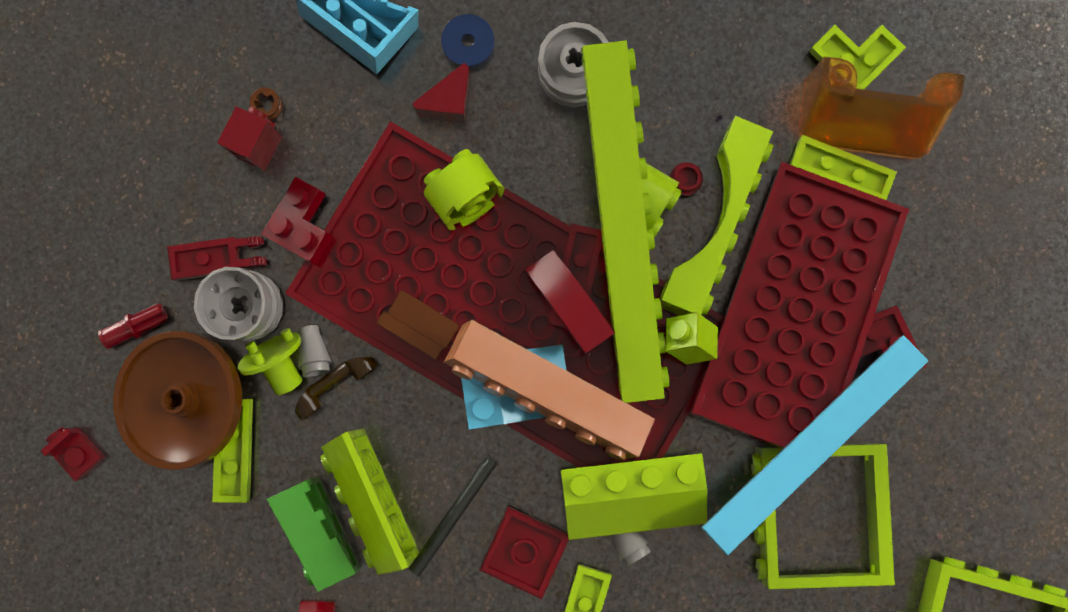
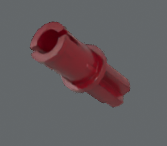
(133, 326)

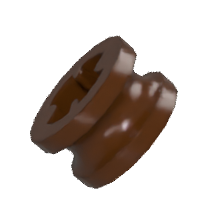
(270, 94)

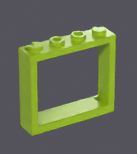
(878, 523)
(940, 573)

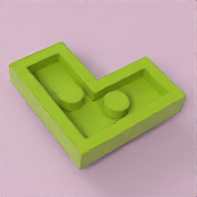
(867, 59)

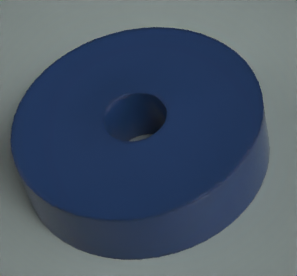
(468, 27)

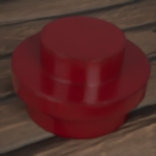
(689, 178)

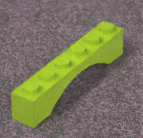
(739, 160)

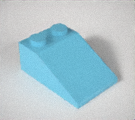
(490, 410)

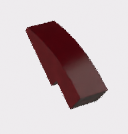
(570, 302)

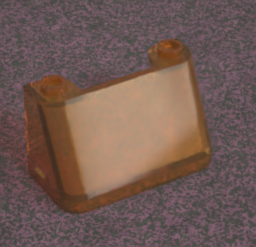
(873, 119)

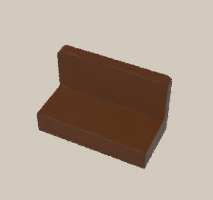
(419, 325)

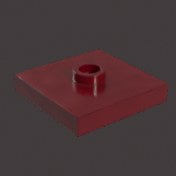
(524, 552)

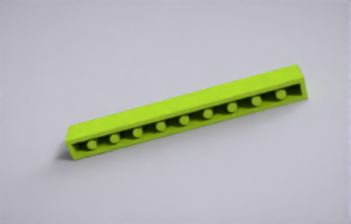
(623, 220)

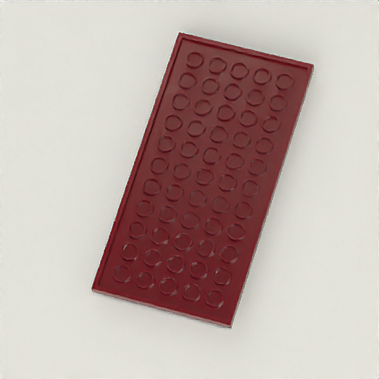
(396, 242)

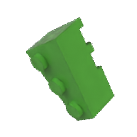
(315, 533)

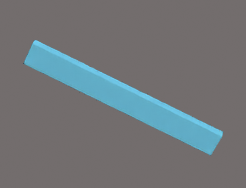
(814, 445)

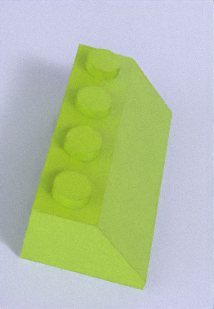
(635, 496)

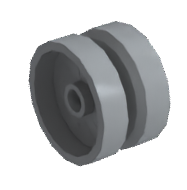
(557, 62)

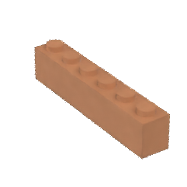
(549, 391)

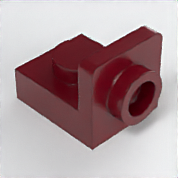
(73, 451)

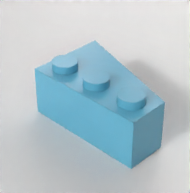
(363, 28)

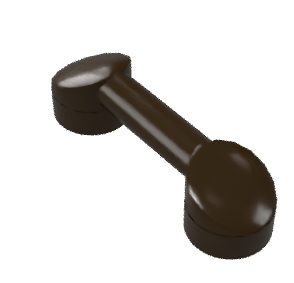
(309, 401)

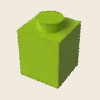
(691, 338)

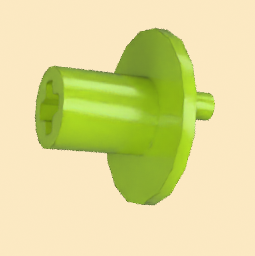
(274, 361)

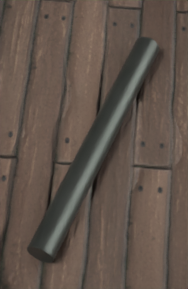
(453, 516)

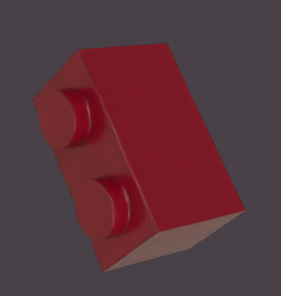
(250, 137)

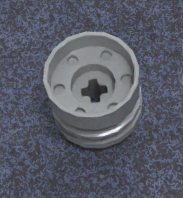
(220, 306)

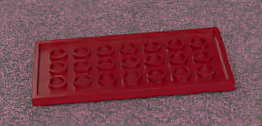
(800, 306)

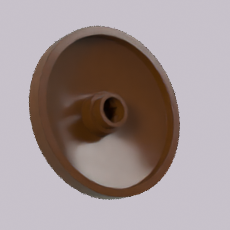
(177, 400)

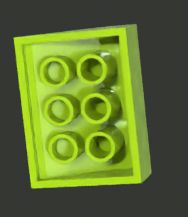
(370, 502)

